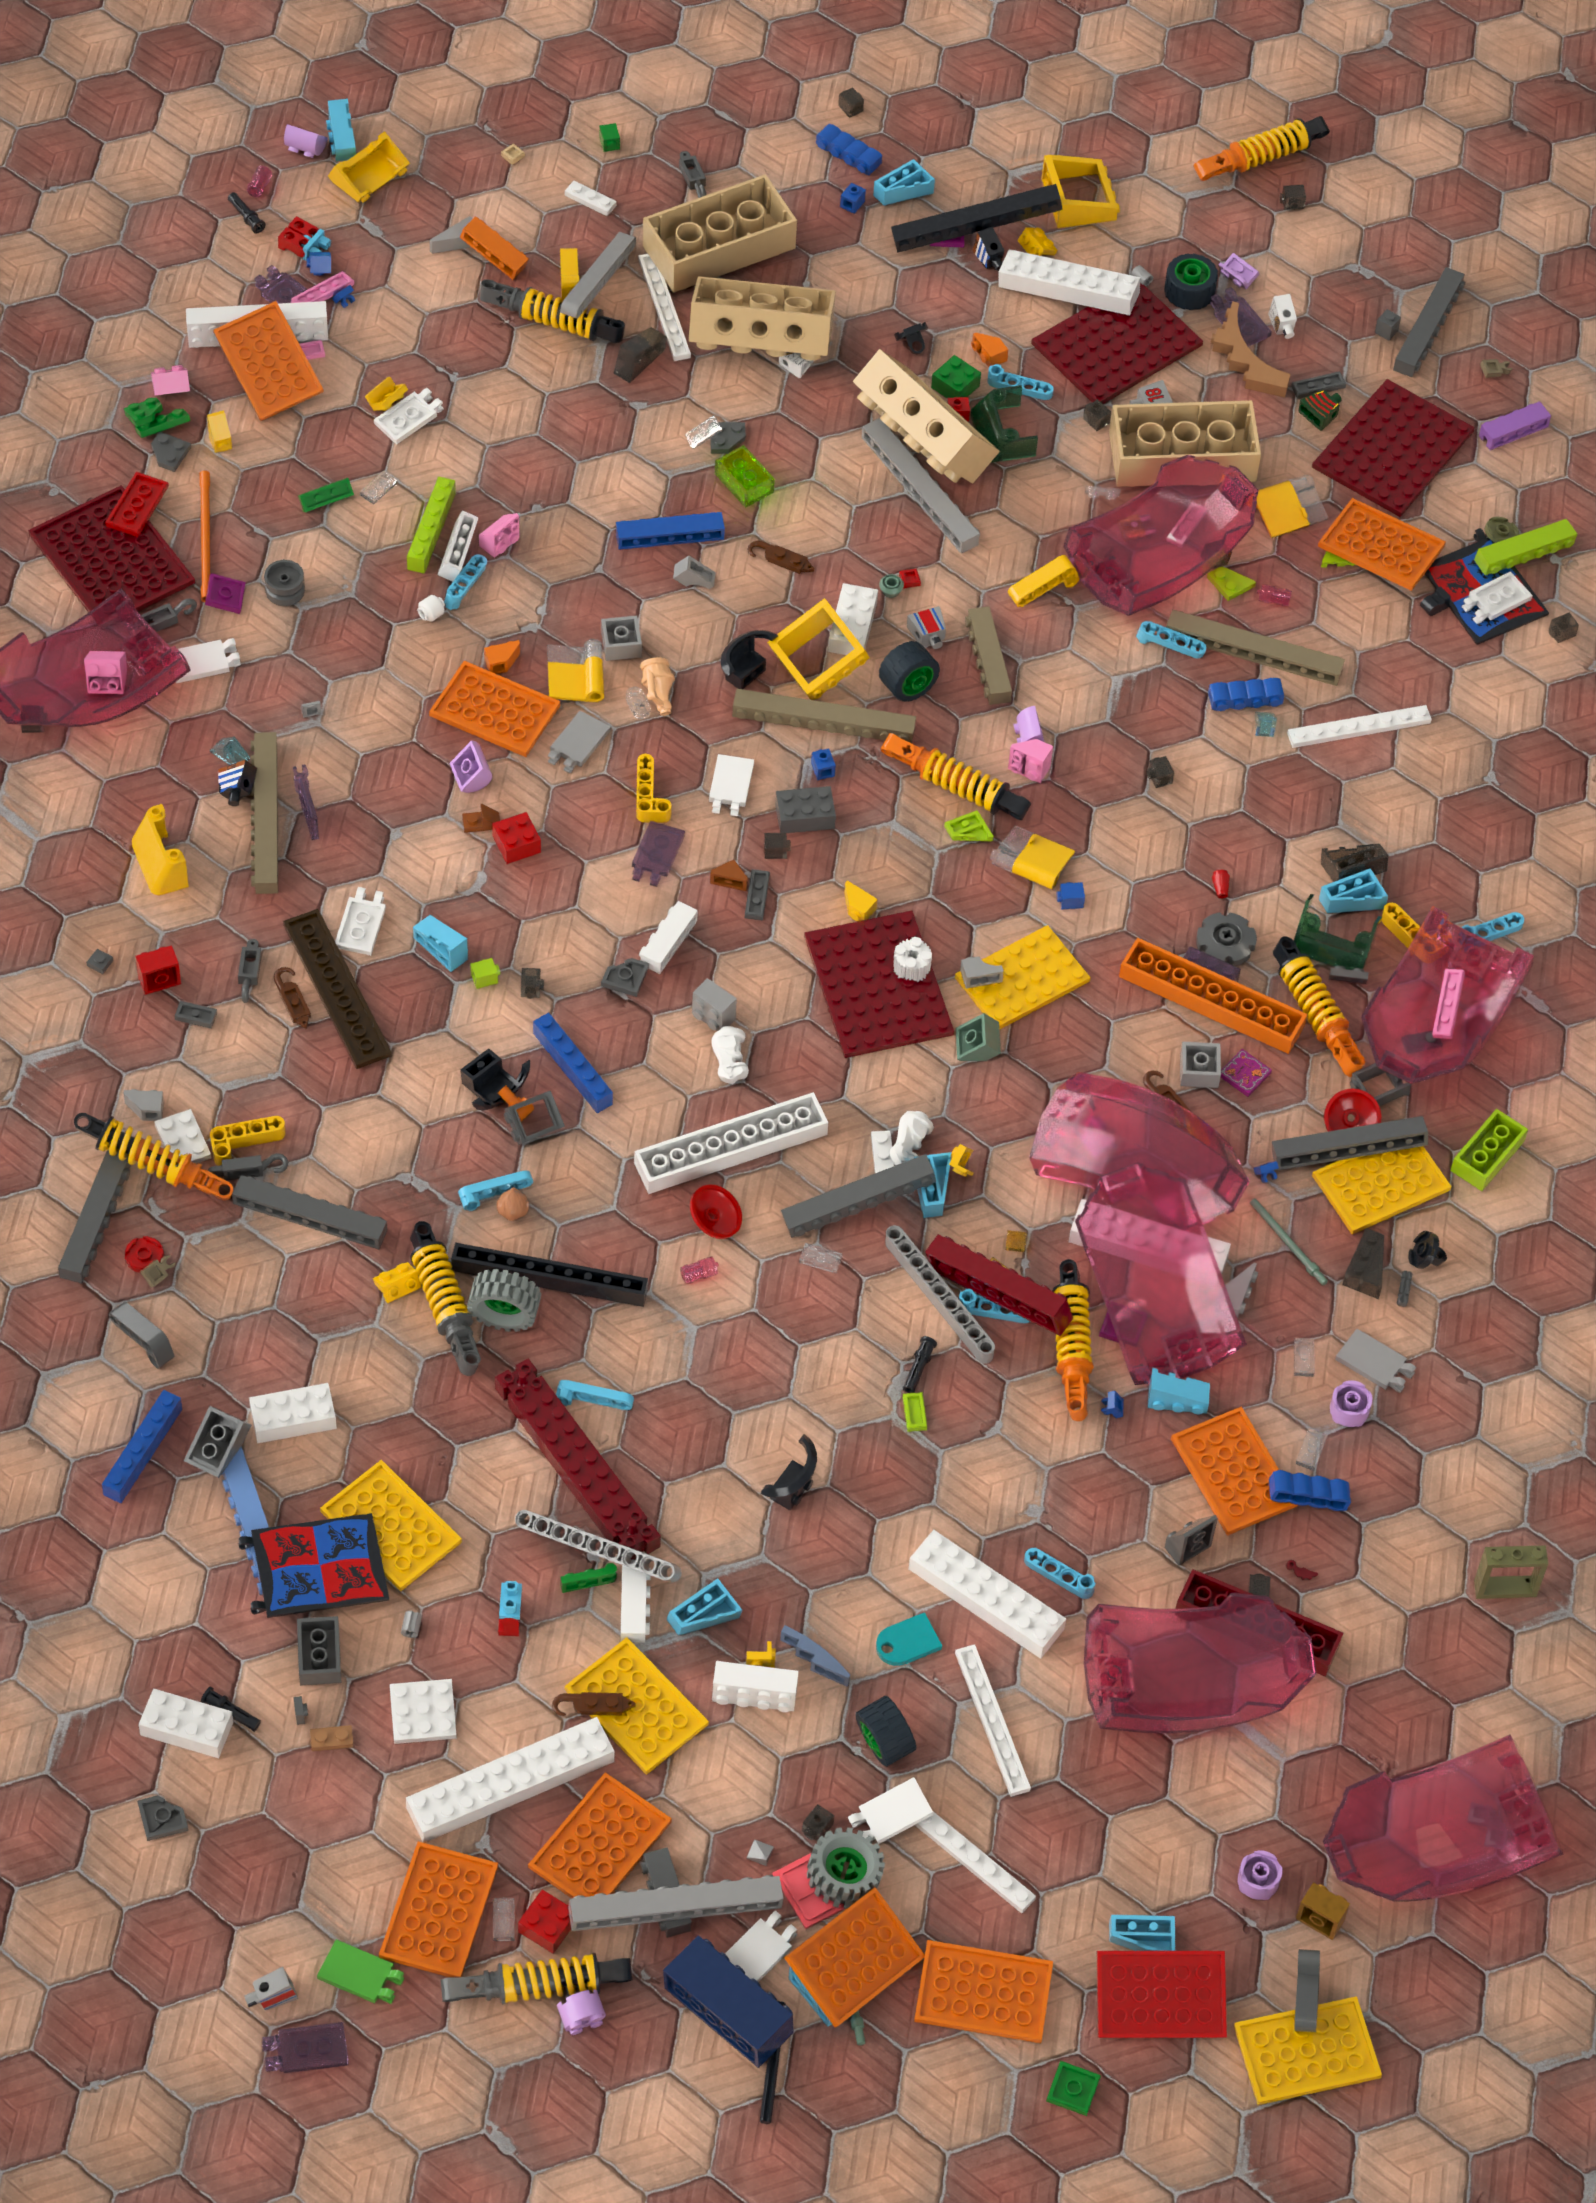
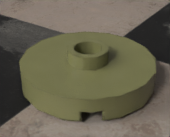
(1499, 529)

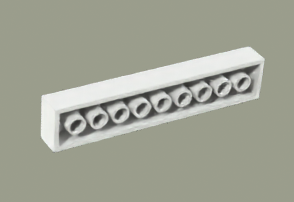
(731, 1143)
(510, 1779)

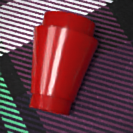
(1221, 883)

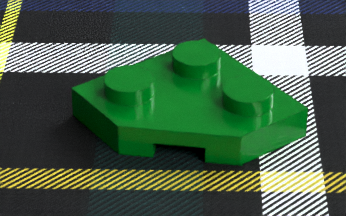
(143, 412)

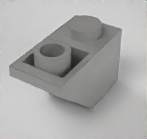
(145, 1104)

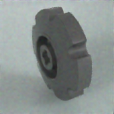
(1227, 938)

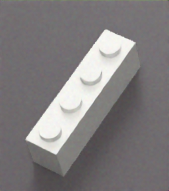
(458, 546)
(669, 936)
(633, 1605)

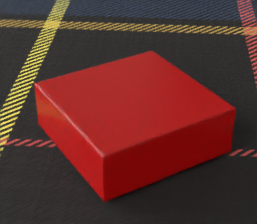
(910, 578)

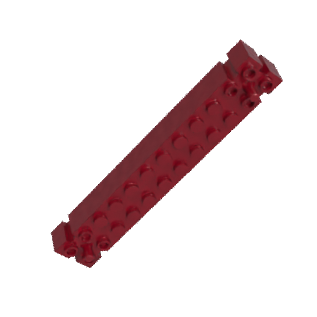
(576, 1459)

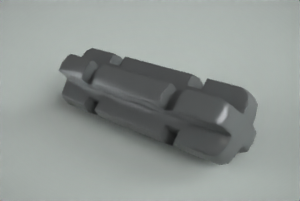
(1404, 1288)

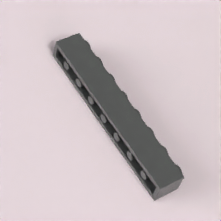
(1429, 322)
(1350, 1143)
(858, 1196)
(309, 1212)
(94, 1218)

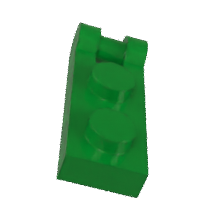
(588, 1578)

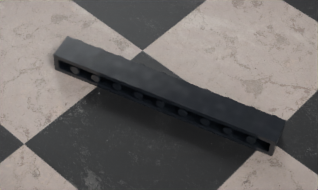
(976, 218)
(553, 1274)

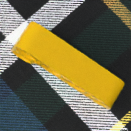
(569, 270)
(1043, 580)
(647, 807)
(1399, 923)
(270, 1130)

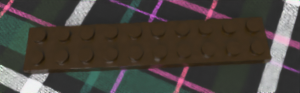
(337, 989)

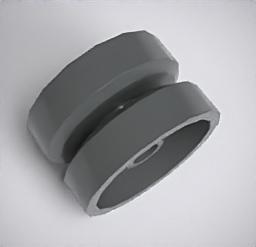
(284, 582)

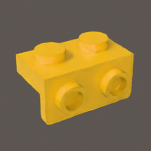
(1036, 242)
(385, 394)
(960, 1158)
(397, 1282)
(763, 1659)

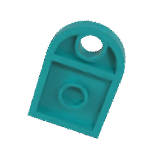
(909, 1641)

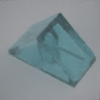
(1265, 724)
(229, 751)

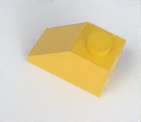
(219, 432)
(859, 903)

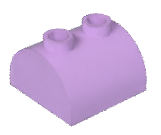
(303, 140)
(1028, 725)
(471, 768)

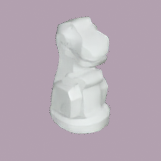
(727, 1048)
(911, 1131)

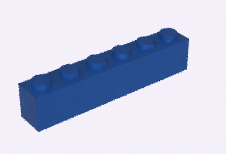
(670, 530)
(573, 1063)
(142, 1446)

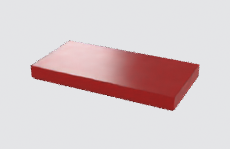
(137, 504)

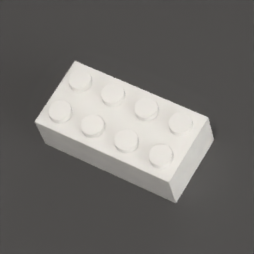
(856, 610)
(292, 1413)
(755, 1686)
(186, 1723)

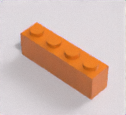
(494, 247)

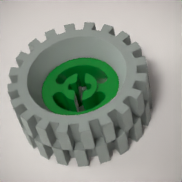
(504, 1300)
(827, 1864)

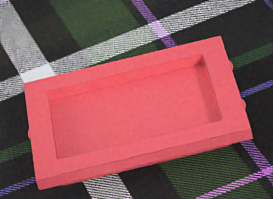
(801, 1897)

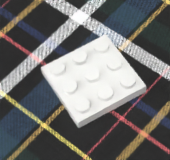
(423, 1711)

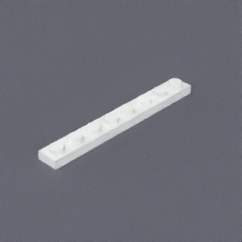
(665, 309)
(1359, 726)
(992, 1720)
(977, 1862)

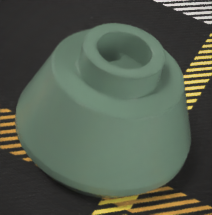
(891, 585)

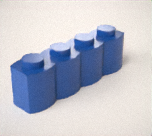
(849, 149)
(1243, 694)
(1310, 1491)

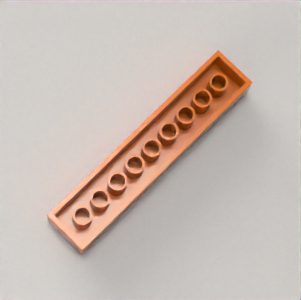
(1213, 995)

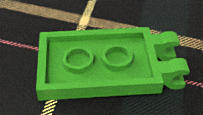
(359, 1973)

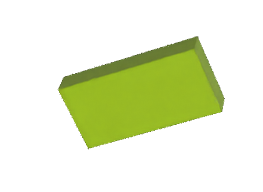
(914, 1412)

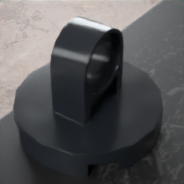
(912, 335)
(1425, 1251)

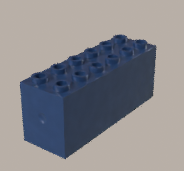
(728, 2001)

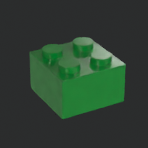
(955, 378)

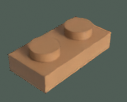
(331, 1738)

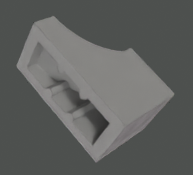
(693, 573)
(979, 973)

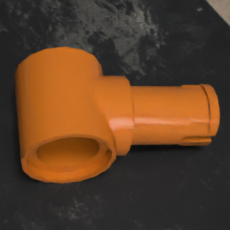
(511, 1099)

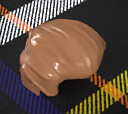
(512, 1204)

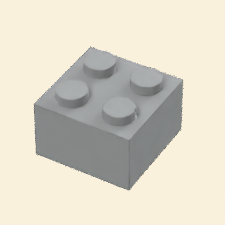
(621, 638)
(714, 1005)
(1200, 1064)

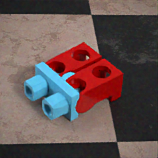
(303, 238)
(510, 1609)

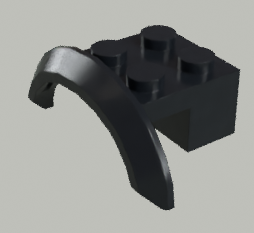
(741, 661)
(487, 1077)
(795, 1478)

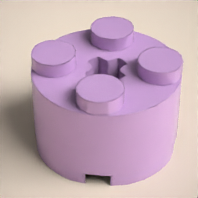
(1350, 1404)
(1249, 1874)
(581, 2011)

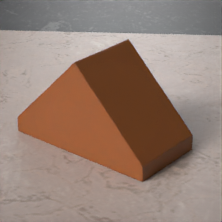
(729, 876)

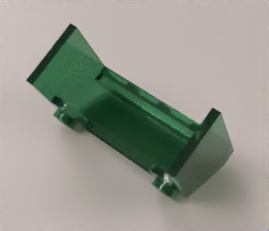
(988, 423)
(1330, 948)

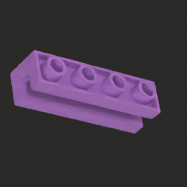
(1515, 425)

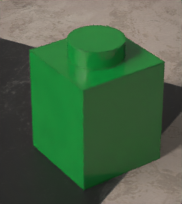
(609, 137)

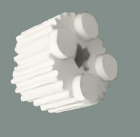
(912, 959)

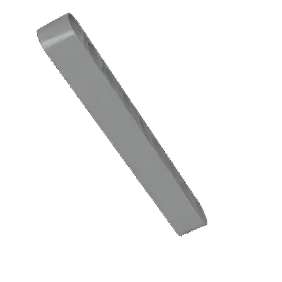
(598, 275)
(940, 1302)
(606, 1549)

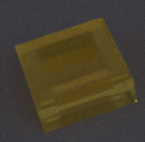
(1016, 1241)

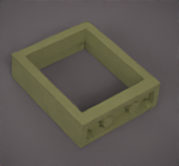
(1510, 1586)

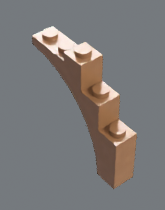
(1241, 359)

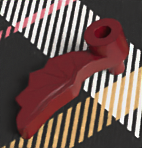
(1302, 1573)

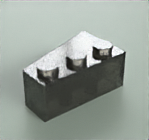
(639, 353)
(1348, 862)
(1366, 1266)

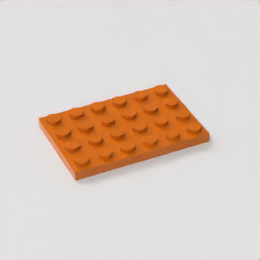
(268, 361)
(1381, 544)
(494, 708)
(1231, 1469)
(600, 1840)
(438, 1910)
(854, 1957)
(984, 1991)

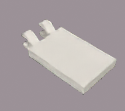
(408, 415)
(1497, 597)
(209, 659)
(731, 783)
(361, 923)
(893, 1811)
(761, 1947)

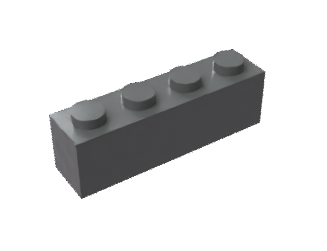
(661, 1873)

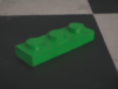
(163, 422)
(326, 495)

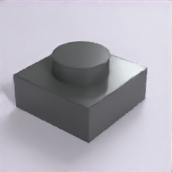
(99, 961)
(300, 1710)

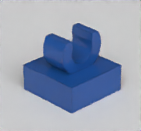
(343, 295)
(1267, 1169)
(1114, 1404)

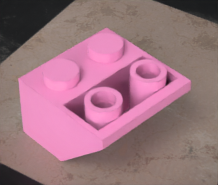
(170, 380)
(500, 535)
(105, 672)
(1031, 759)

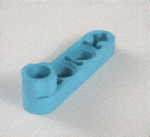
(996, 375)
(452, 599)
(1146, 634)
(1504, 921)
(473, 1193)
(969, 1300)
(570, 1390)
(1061, 1570)

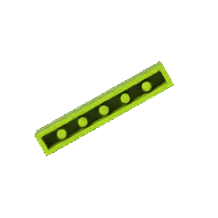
(431, 525)
(1525, 547)

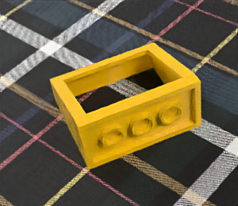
(1077, 211)
(804, 630)

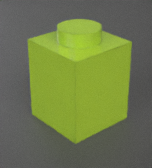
(484, 973)

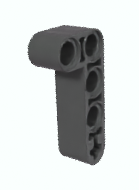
(144, 1333)
(1307, 1990)

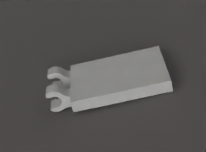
(578, 741)
(1375, 1361)

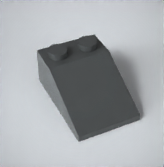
(217, 1441)
(1192, 1539)

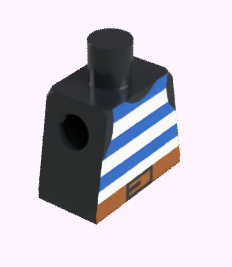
(989, 249)
(236, 781)

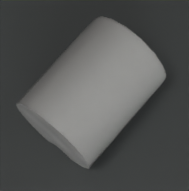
(1145, 277)
(411, 1624)

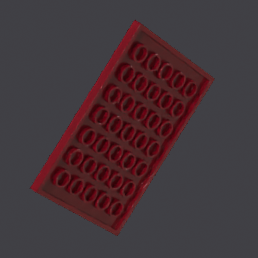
(1114, 351)
(1393, 447)
(102, 560)
(863, 993)

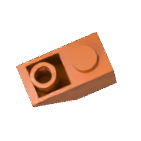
(990, 349)
(502, 656)

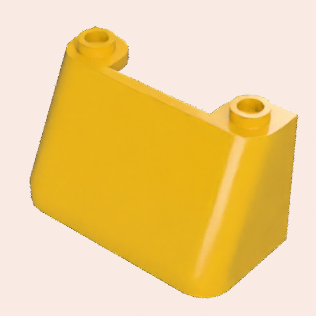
(369, 168)
(162, 869)

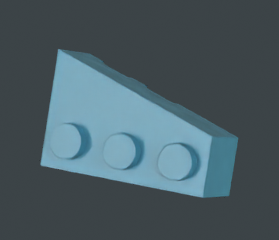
(340, 130)
(442, 942)
(1177, 1394)

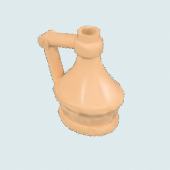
(658, 681)

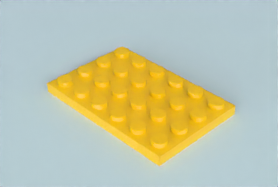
(1034, 975)
(1380, 1185)
(406, 1528)
(662, 1714)
(1299, 2063)

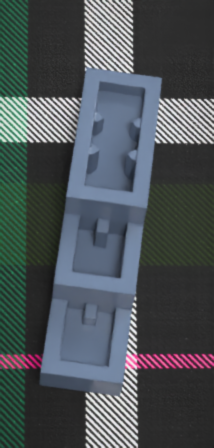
(820, 1659)

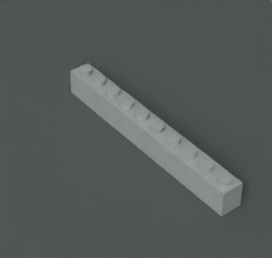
(921, 485)
(675, 1903)

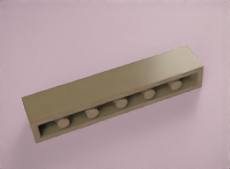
(989, 655)

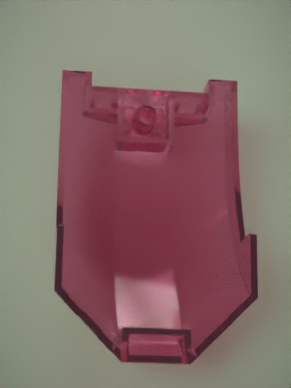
(1127, 550)
(48, 682)
(1412, 996)
(1109, 1124)
(1158, 1274)
(1193, 1665)
(1442, 1827)

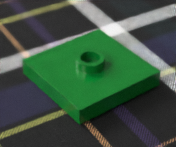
(1073, 2088)

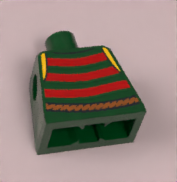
(1320, 408)

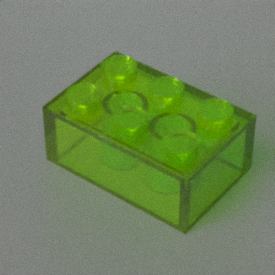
(744, 476)

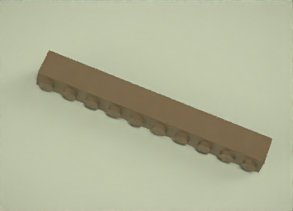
(1259, 648)
(822, 715)
(265, 814)

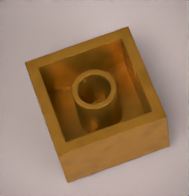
(1323, 1910)

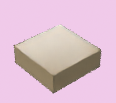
(512, 154)

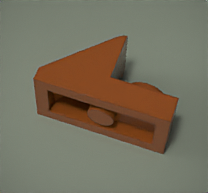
(480, 820)

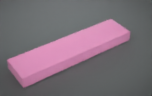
(324, 289)
(1448, 1003)

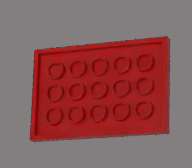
(1161, 1994)

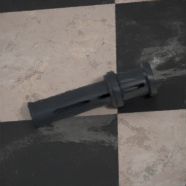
(250, 217)
(921, 1356)
(240, 1715)

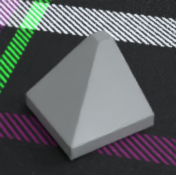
(311, 709)
(760, 1852)

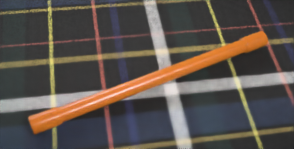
(204, 480)

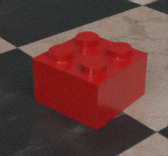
(516, 837)
(158, 969)
(546, 1921)

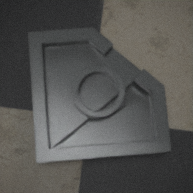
(729, 437)
(169, 451)
(626, 976)
(161, 1818)

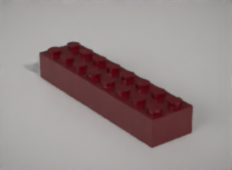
(999, 1284)
(1207, 1592)

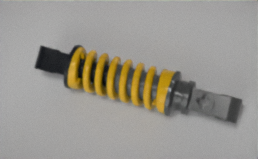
(536, 307)
(444, 1296)
(511, 1982)

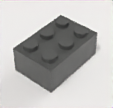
(805, 809)
(319, 1650)

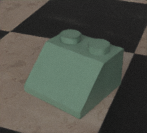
(978, 1039)

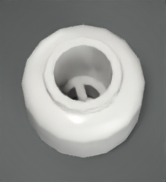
(431, 608)

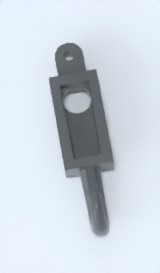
(695, 177)
(166, 615)
(249, 971)
(247, 1166)

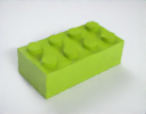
(1489, 1150)

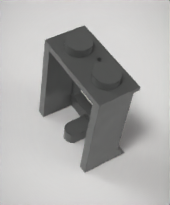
(1372, 1071)
(518, 1133)

